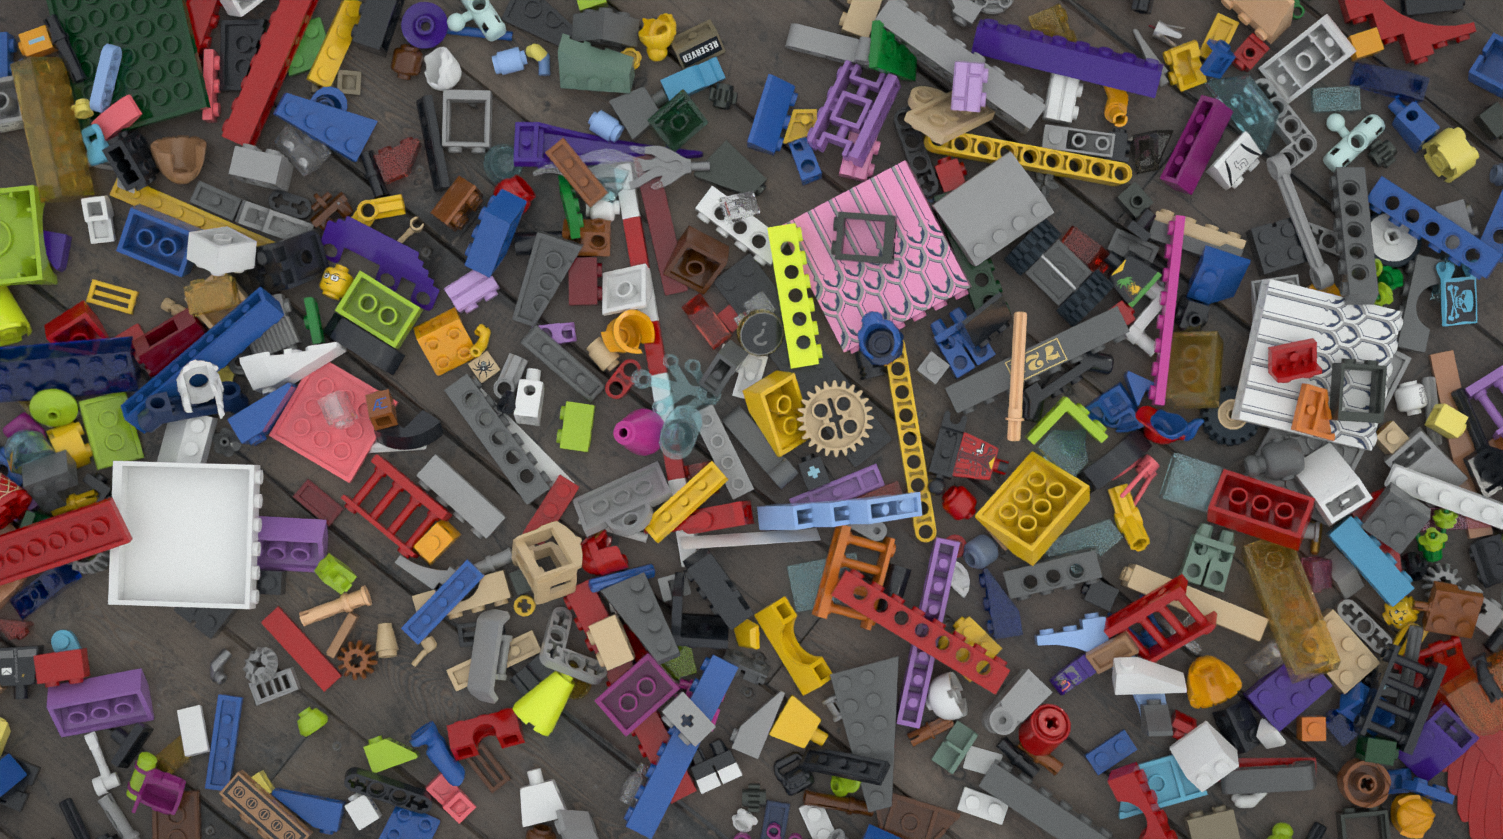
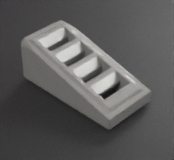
(292, 679)

